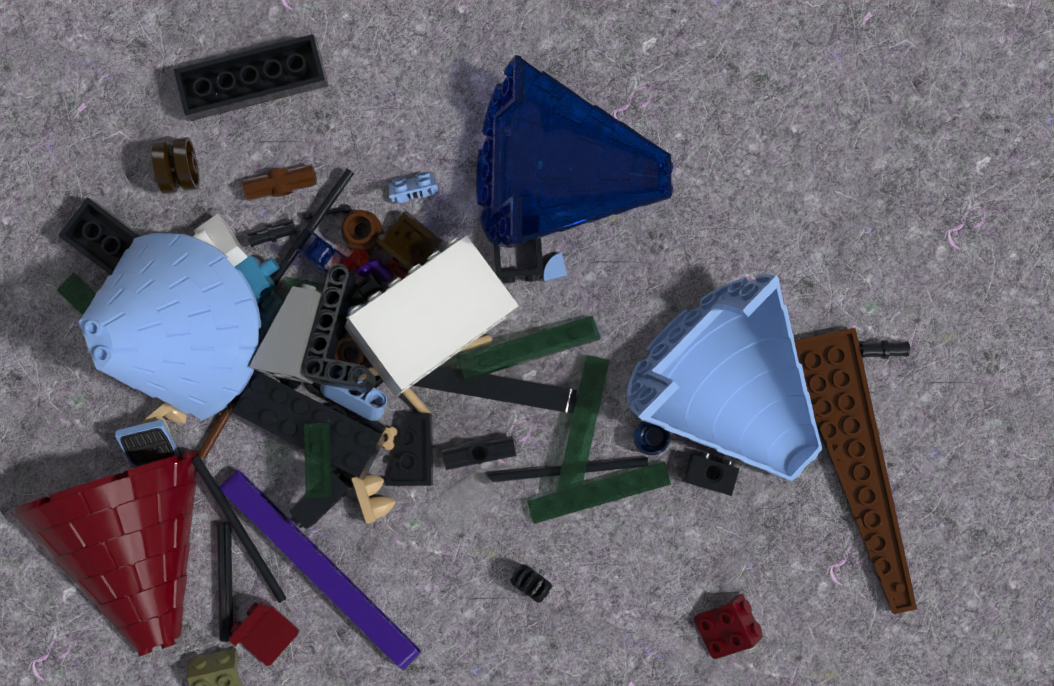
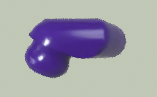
(377, 267)

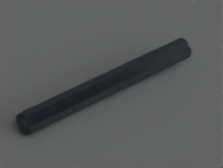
(225, 592)

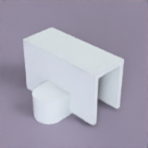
(219, 234)

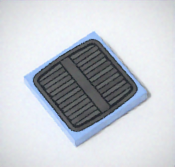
(146, 443)

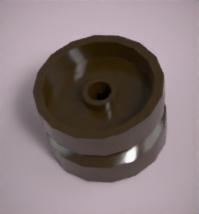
(175, 165)

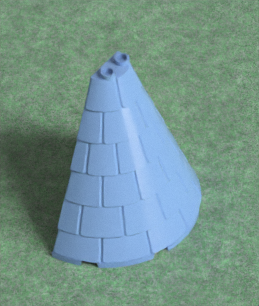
(175, 323)
(732, 379)

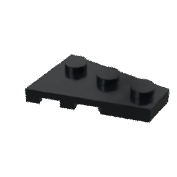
(414, 453)

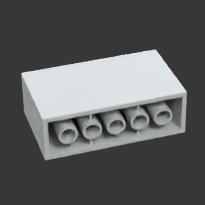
(429, 314)

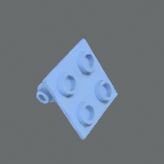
(402, 187)

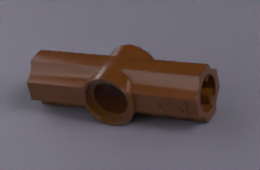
(279, 182)

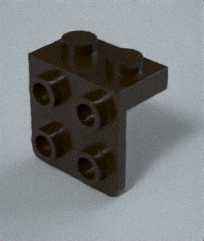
(409, 241)

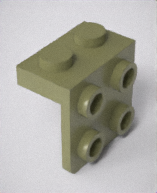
(214, 669)

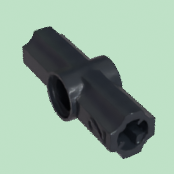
(462, 455)

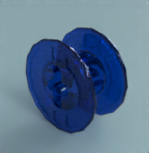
(319, 251)

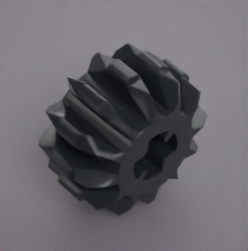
(531, 583)

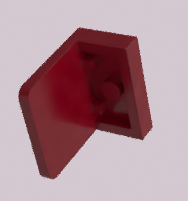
(729, 627)
(264, 632)

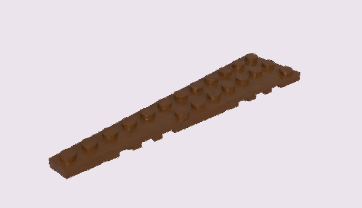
(851, 437)

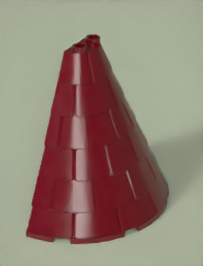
(125, 545)

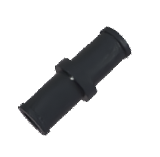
(271, 233)
(885, 349)

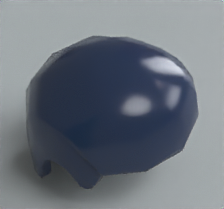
(651, 438)

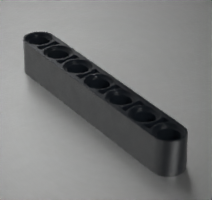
(501, 389)

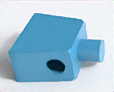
(259, 275)

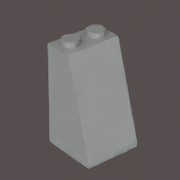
(288, 337)

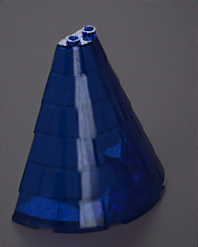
(559, 161)

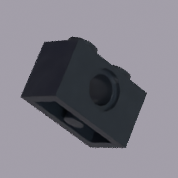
(722, 483)

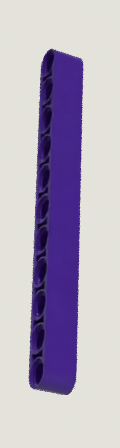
(319, 569)

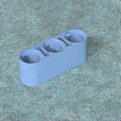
(357, 403)

